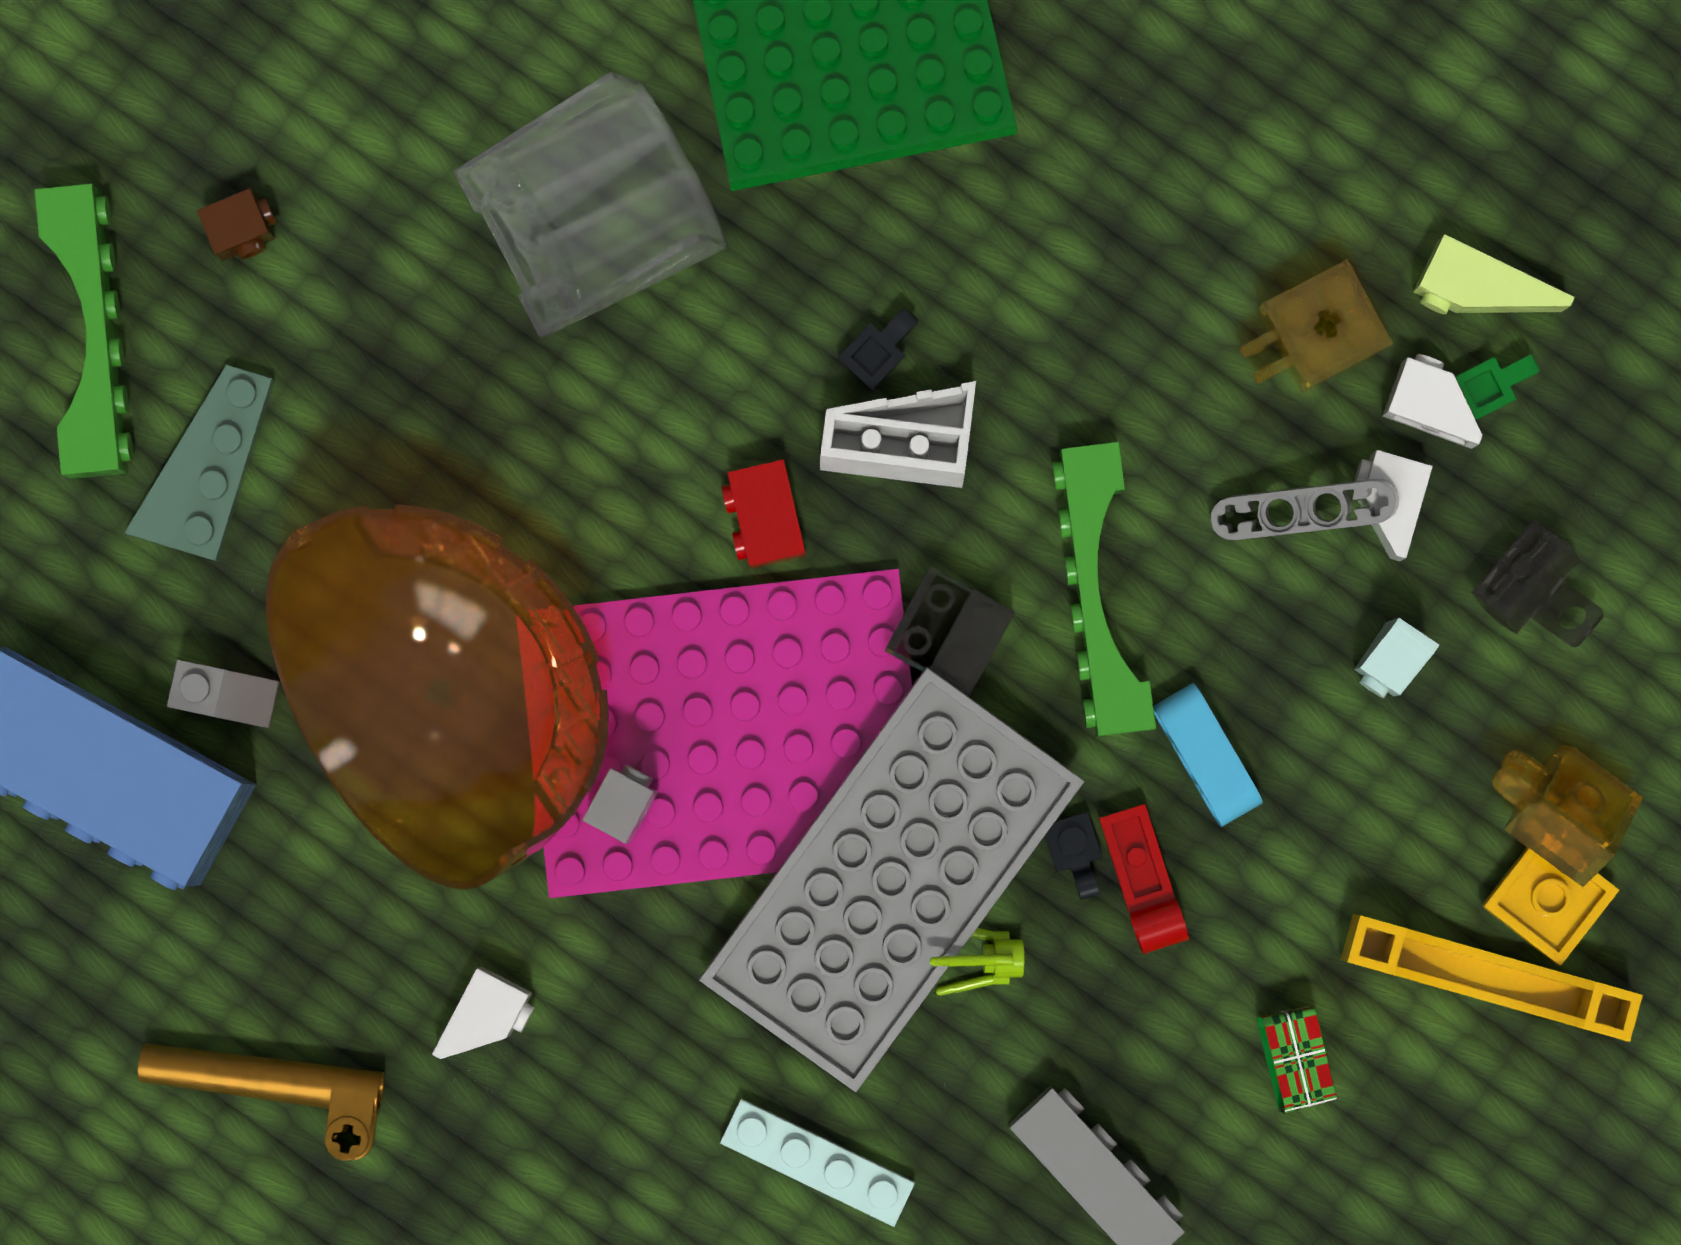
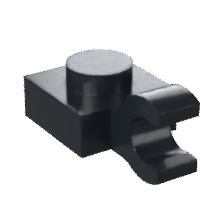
(875, 353)
(1073, 846)

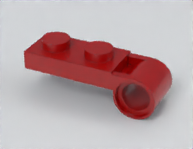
(1143, 879)

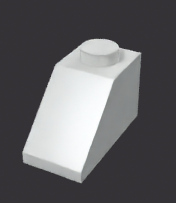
(1431, 402)
(1411, 481)
(485, 1014)

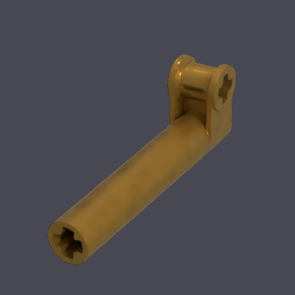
(347, 1092)

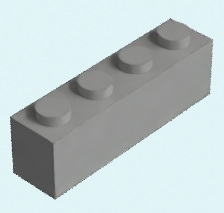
(1093, 1174)

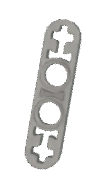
(1305, 514)

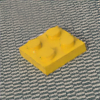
(1548, 905)

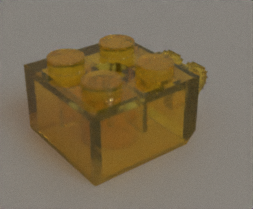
(1311, 356)
(1566, 809)

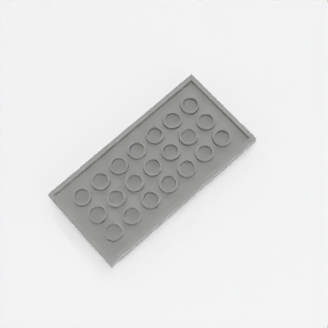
(890, 878)

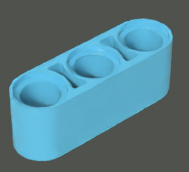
(1207, 754)

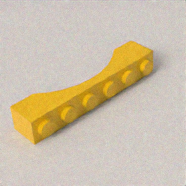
(1491, 977)

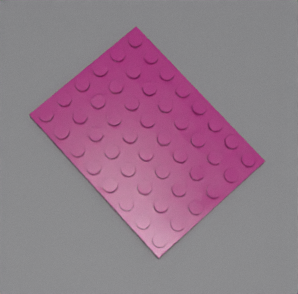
(740, 715)

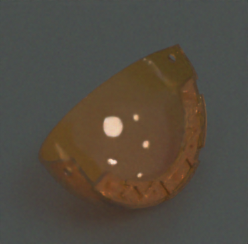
(437, 686)

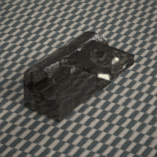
(1532, 586)

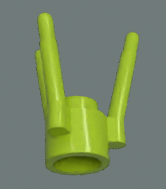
(1001, 958)

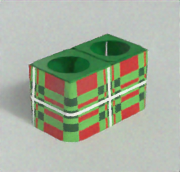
(1296, 1058)

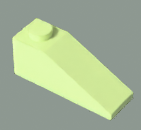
(1474, 282)

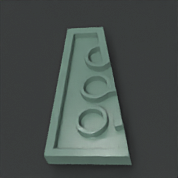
(204, 475)

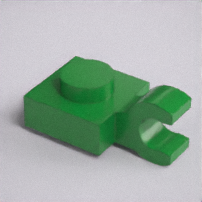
(1489, 386)

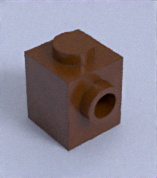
(238, 225)

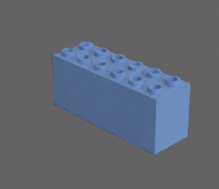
(113, 776)

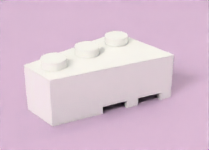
(902, 438)

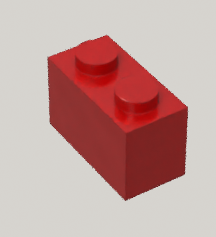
(764, 514)

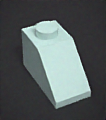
(1394, 658)

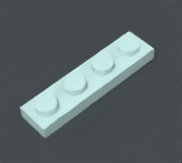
(817, 1162)

